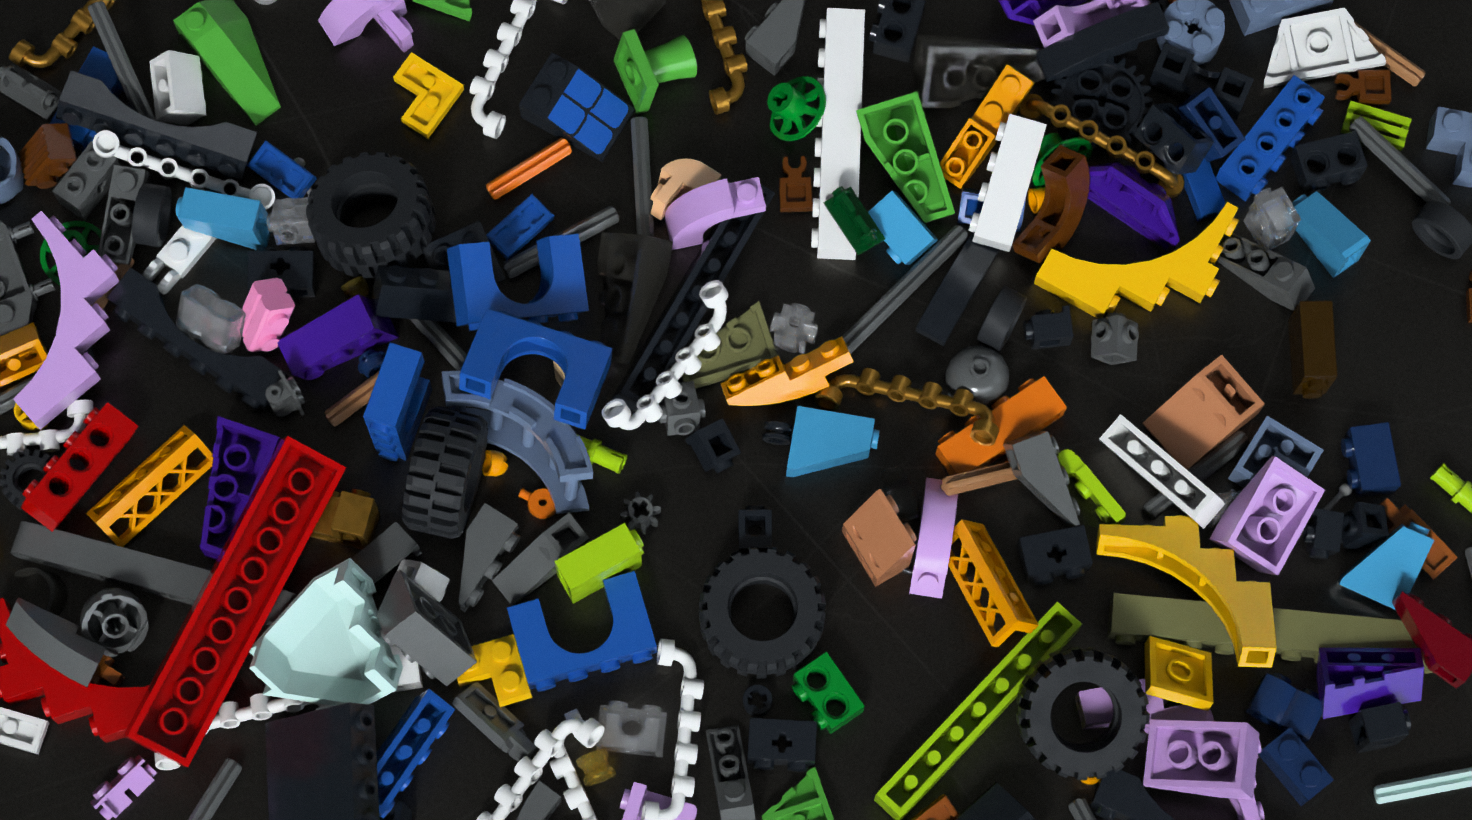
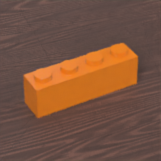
(1024, 413)

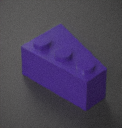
(336, 338)
(1367, 678)

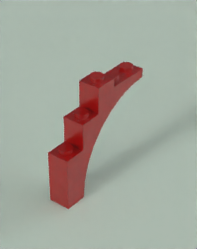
(64, 698)

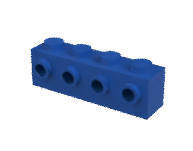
(1270, 138)
(409, 745)

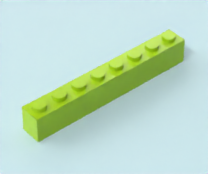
(975, 714)

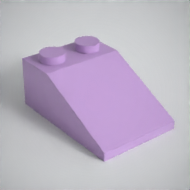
(1268, 516)
(1202, 757)

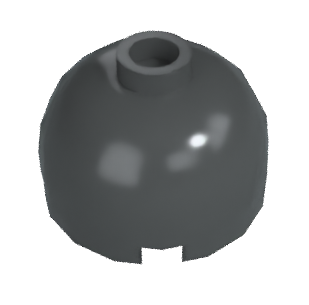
(980, 372)
(114, 620)

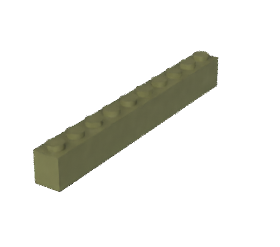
(1296, 631)

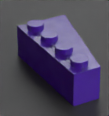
(237, 466)

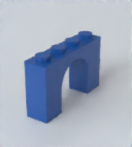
(559, 294)
(507, 337)
(397, 402)
(548, 663)

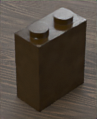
(1312, 348)

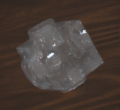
(289, 221)
(791, 338)

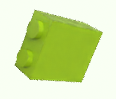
(598, 560)

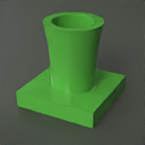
(644, 70)

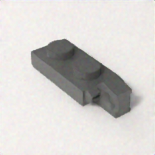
(494, 721)

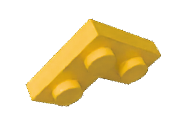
(434, 92)
(502, 663)

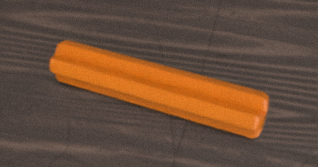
(528, 168)

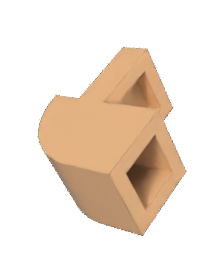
(677, 179)

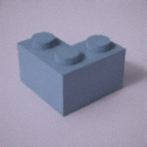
(1452, 133)
(1277, 441)

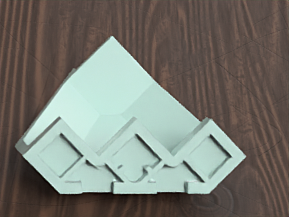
(328, 644)

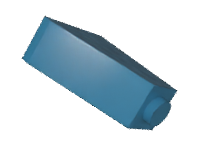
(224, 217)
(1329, 233)
(828, 440)
(1390, 565)

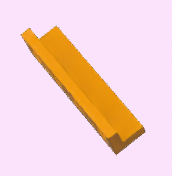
(144, 478)
(990, 574)

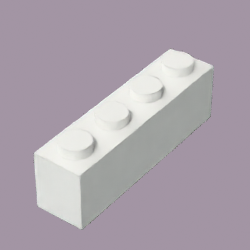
(1009, 182)
(1162, 471)

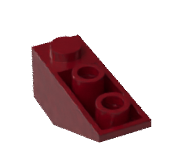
(1441, 645)

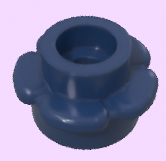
(370, 362)

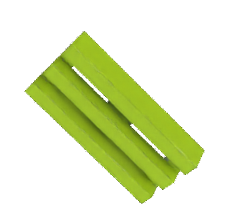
(1385, 116)

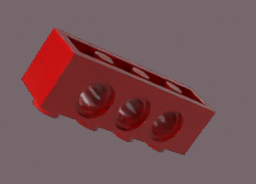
(53, 508)

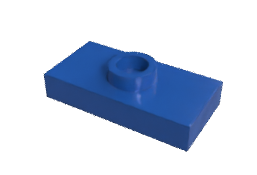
(281, 171)
(519, 227)

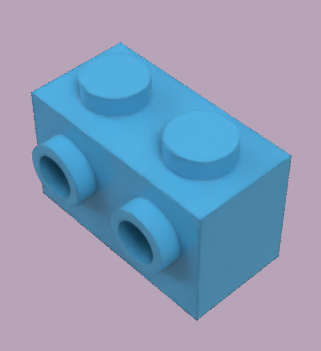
(902, 229)

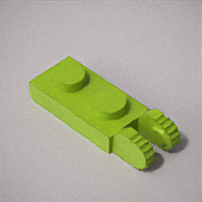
(1090, 486)

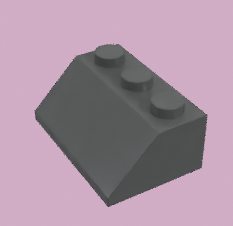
(424, 630)

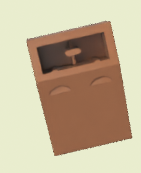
(1204, 413)
(880, 538)

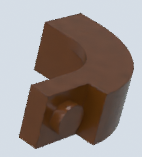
(1062, 208)

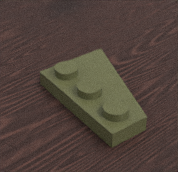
(742, 346)

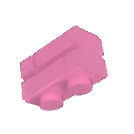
(267, 314)

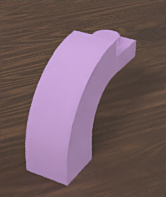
(348, 18)
(1065, 20)
(708, 205)
(934, 540)

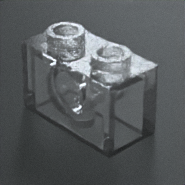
(1272, 218)
(647, 742)

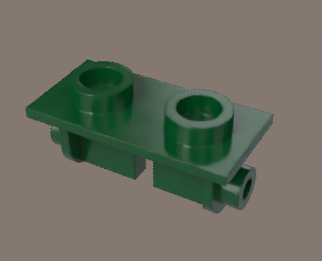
(853, 220)

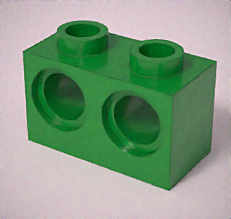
(835, 689)

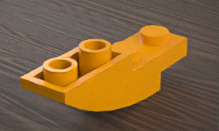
(980, 131)
(779, 382)

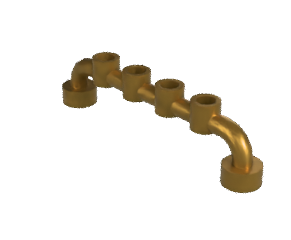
(61, 45)
(733, 64)
(1034, 107)
(983, 431)

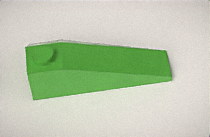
(229, 50)
(904, 146)

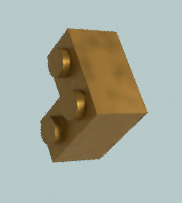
(348, 519)

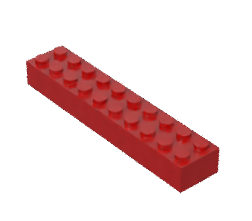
(234, 602)

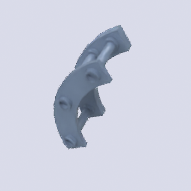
(526, 427)

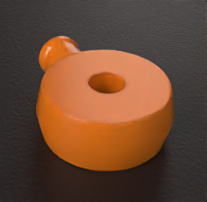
(534, 499)

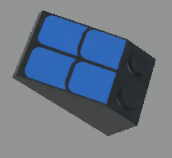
(575, 107)

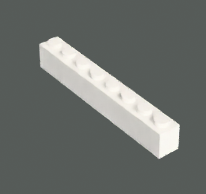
(840, 124)

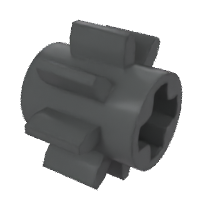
(638, 504)

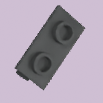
(29, 90)
(285, 396)

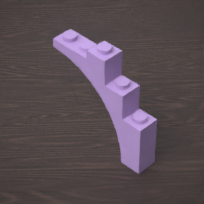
(65, 371)
(1096, 711)

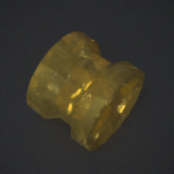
(596, 767)

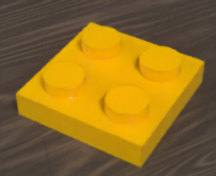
(1178, 673)

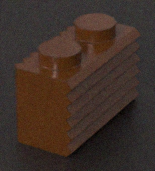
(47, 155)

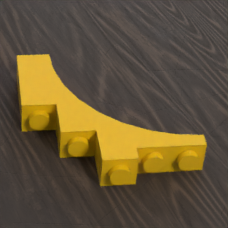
(1095, 285)
(1210, 572)

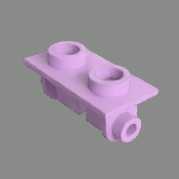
(112, 794)

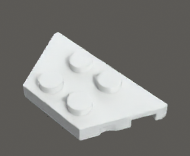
(1320, 47)

